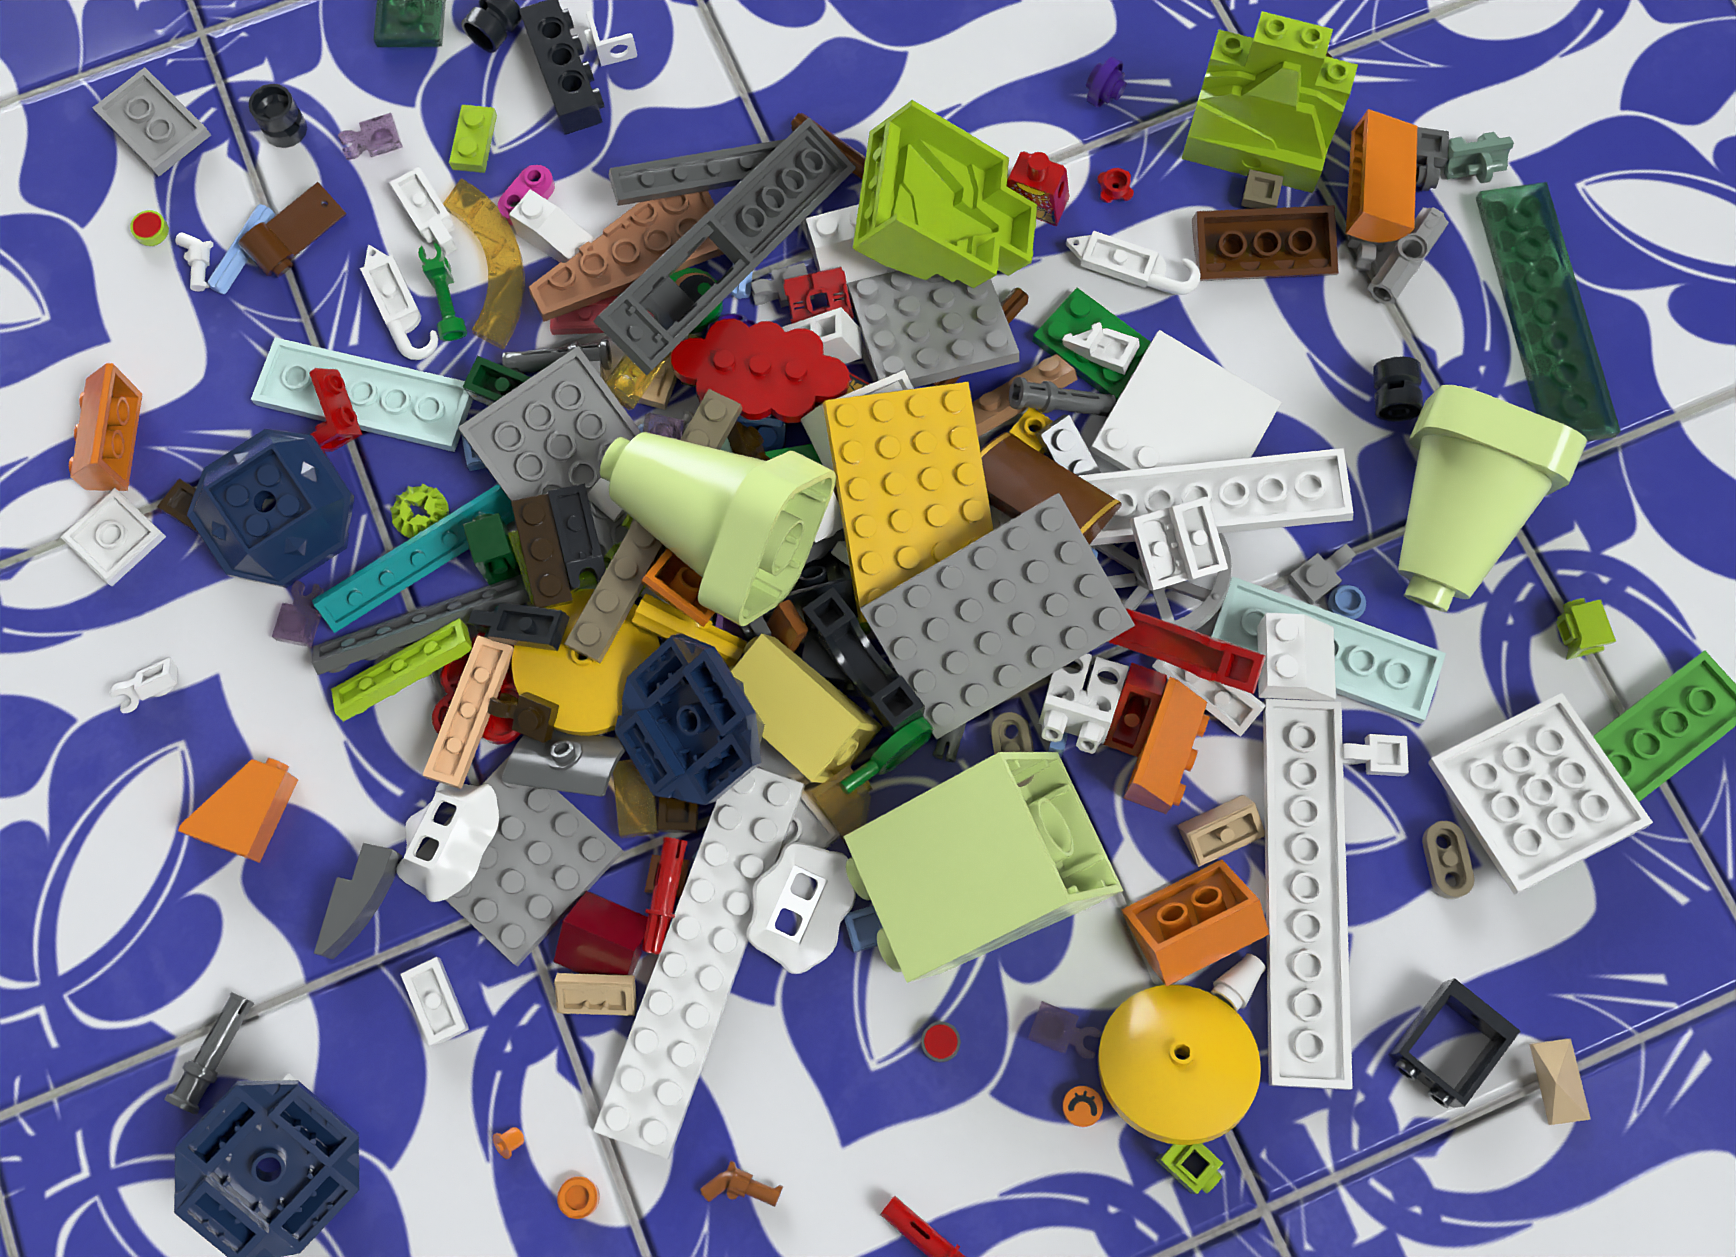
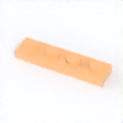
(468, 712)

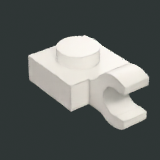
(151, 681)
(1381, 754)

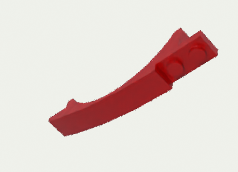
(1193, 651)

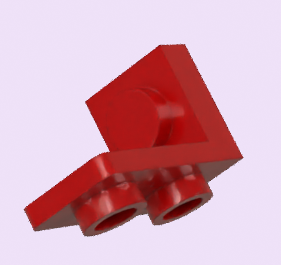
(341, 419)

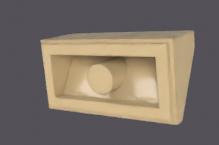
(1222, 830)

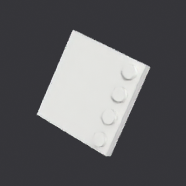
(1183, 412)
(1539, 793)

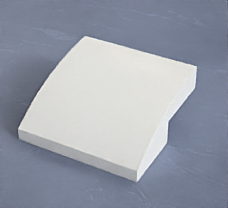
(1178, 543)

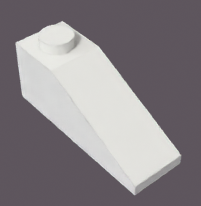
(548, 227)
(838, 333)

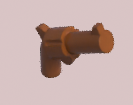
(740, 1184)

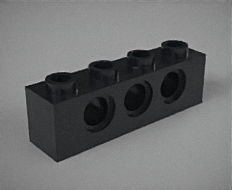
(554, 46)

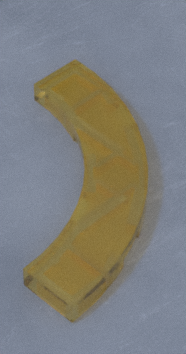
(503, 259)

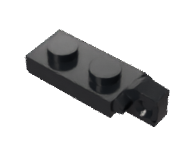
(522, 625)

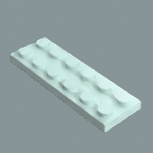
(383, 395)
(1368, 661)

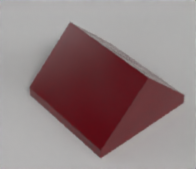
(601, 937)

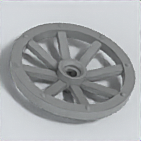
(1211, 599)

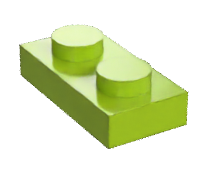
(473, 138)

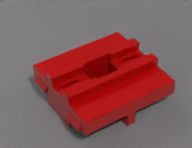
(826, 281)

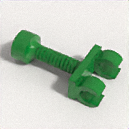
(439, 275)

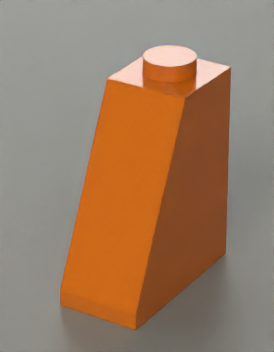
(244, 810)

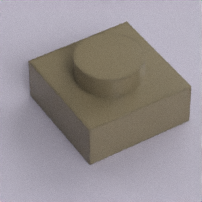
(1261, 190)

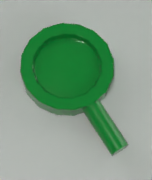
(891, 753)

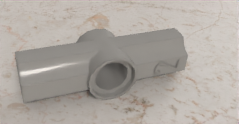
(1398, 267)

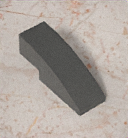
(357, 899)

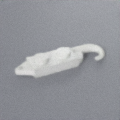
(1130, 263)
(395, 302)

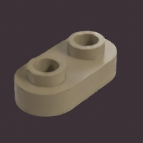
(1020, 743)
(1452, 860)

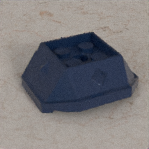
(301, 529)
(689, 722)
(255, 1210)

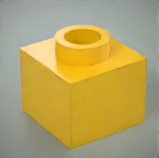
(1033, 419)

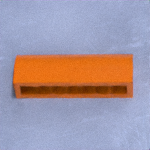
(1382, 178)

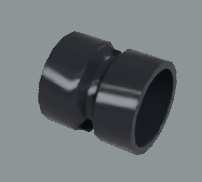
(489, 23)
(277, 115)
(1397, 389)

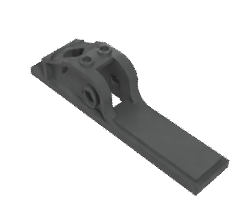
(744, 227)

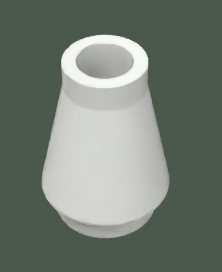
(1239, 982)

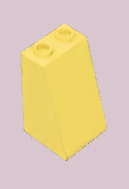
(802, 711)

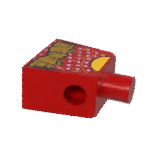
(1041, 183)

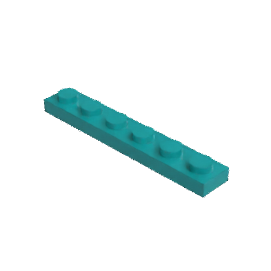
(407, 562)

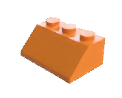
(106, 431)
(1168, 748)
(1196, 922)

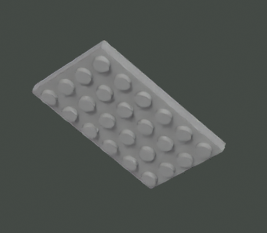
(553, 436)
(998, 615)

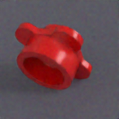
(1117, 177)

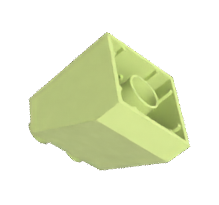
(979, 863)

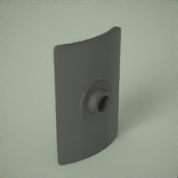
(565, 763)

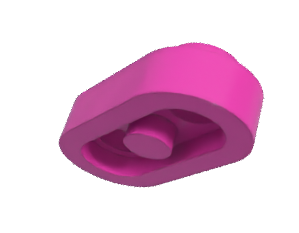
(522, 184)

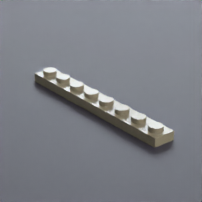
(639, 548)

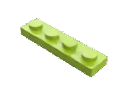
(401, 669)

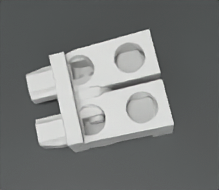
(1081, 711)

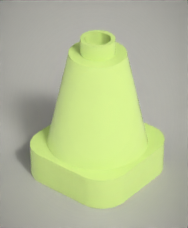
(1475, 488)
(724, 515)

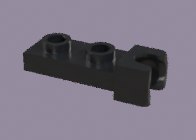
(576, 533)

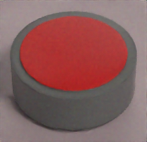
(940, 1042)

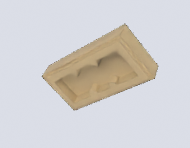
(595, 994)

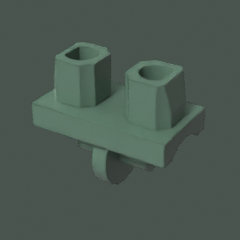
(1478, 157)

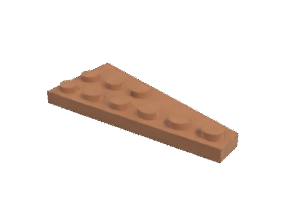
(623, 254)

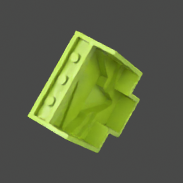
(1270, 102)
(940, 202)

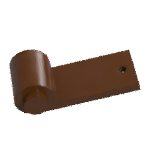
(291, 231)

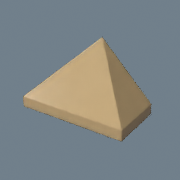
(1559, 1081)

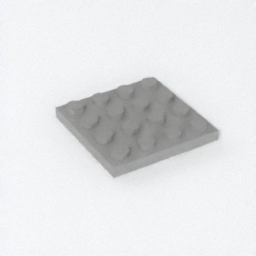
(931, 327)
(531, 868)

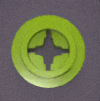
(402, 515)

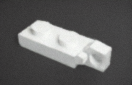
(425, 208)

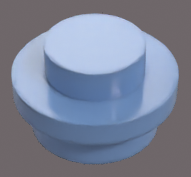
(1347, 601)

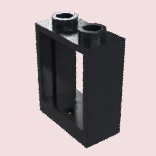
(1478, 1014)

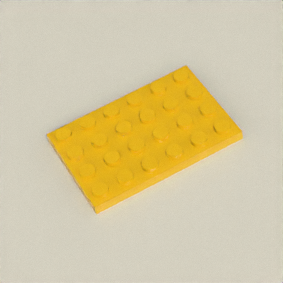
(906, 482)

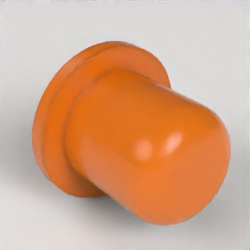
(508, 1141)

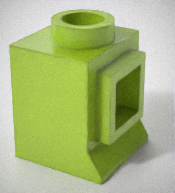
(1584, 628)
(1177, 1154)

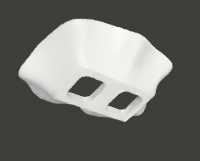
(459, 842)
(819, 915)

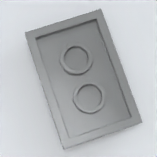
(151, 121)

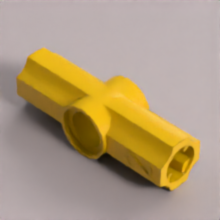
(666, 621)

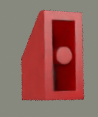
(1135, 709)

